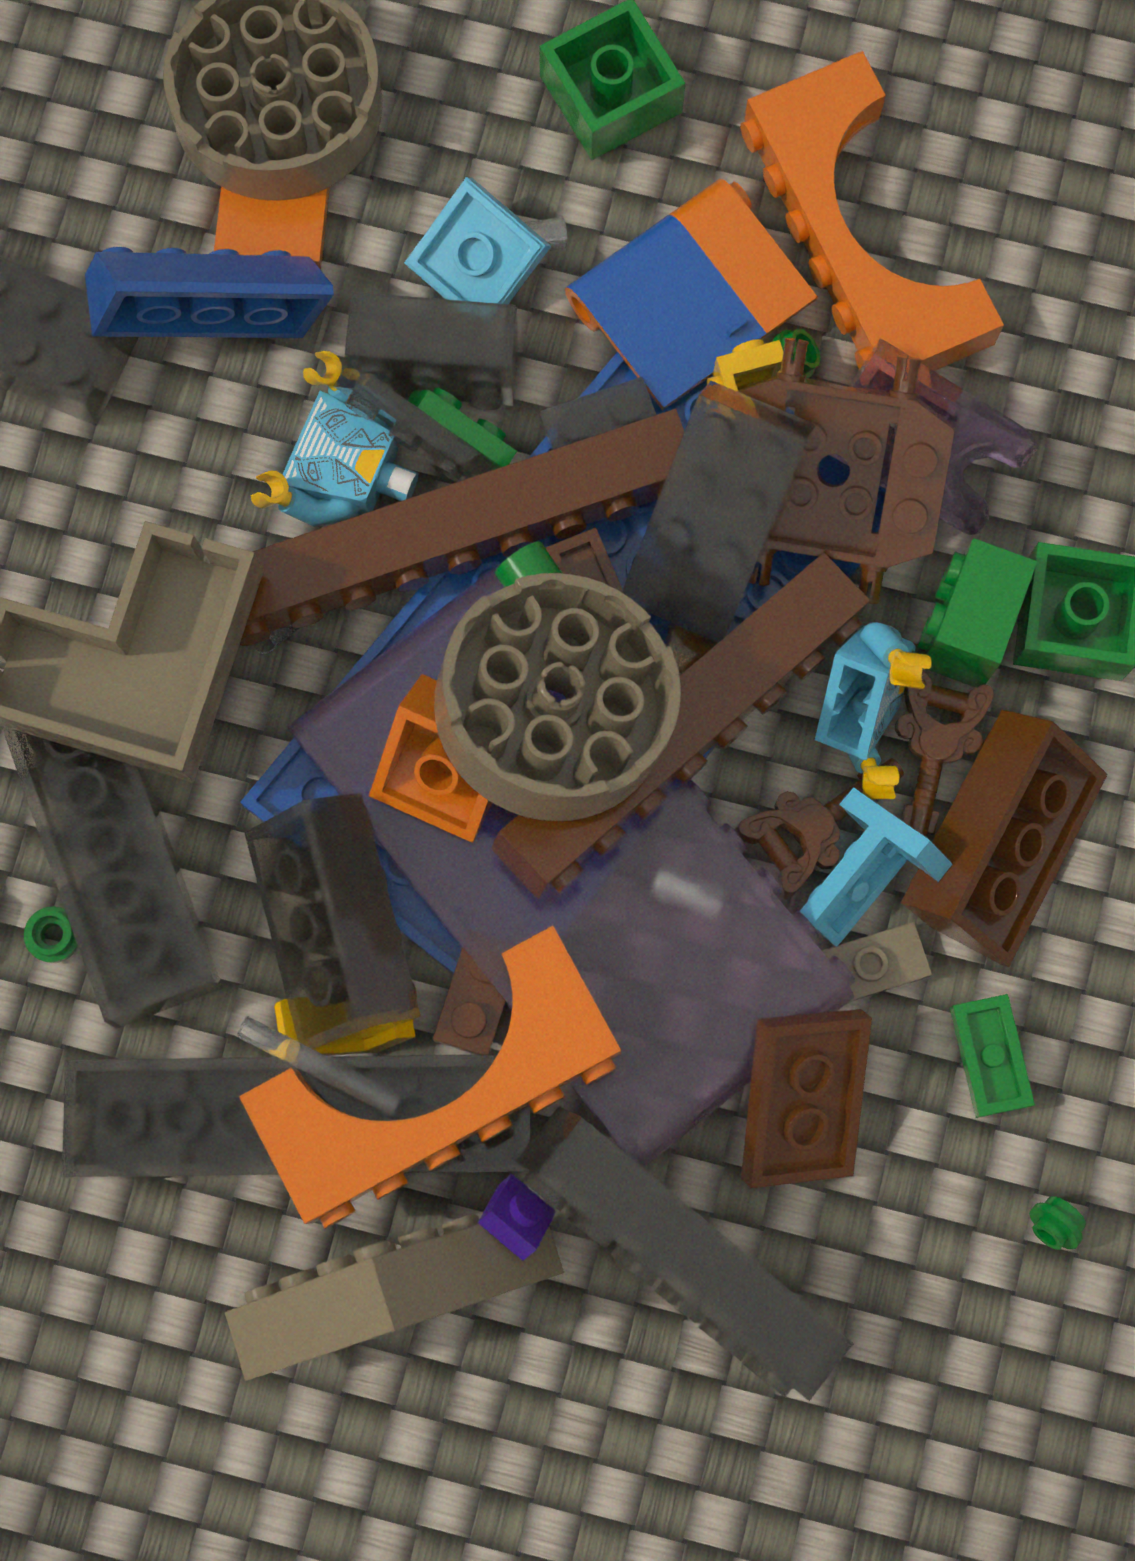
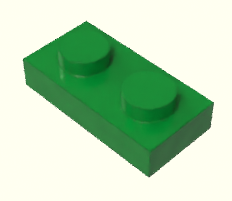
(480, 435)
(992, 1056)

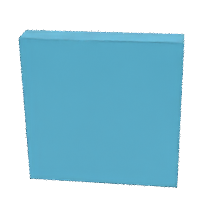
(477, 249)

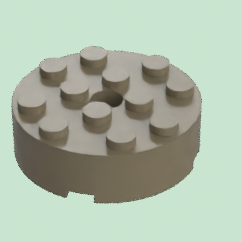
(281, 139)
(512, 734)

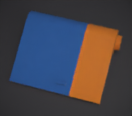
(691, 291)

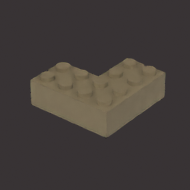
(149, 679)
(379, 1293)

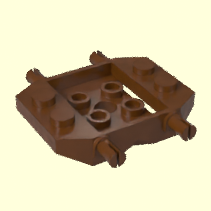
(856, 426)

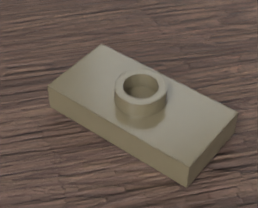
(883, 960)

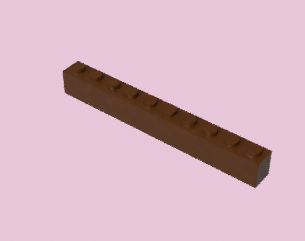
(462, 525)

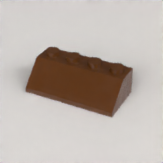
(1007, 835)

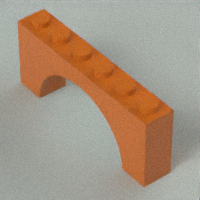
(799, 139)
(337, 1158)

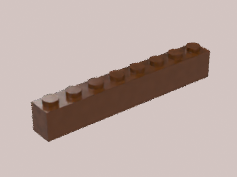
(716, 697)

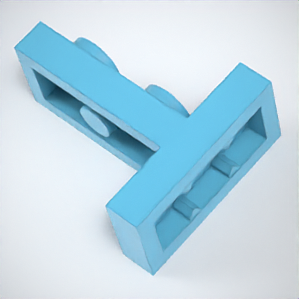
(868, 867)

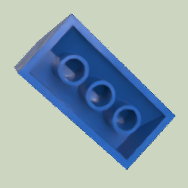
(204, 294)

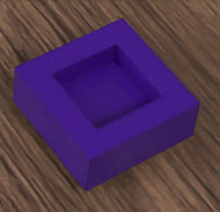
(517, 1217)

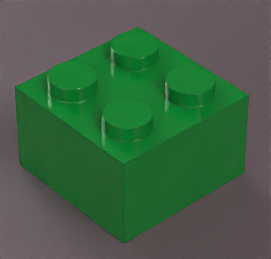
(611, 78)
(978, 612)
(1078, 613)

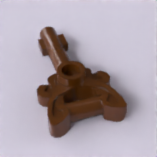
(938, 742)
(812, 827)

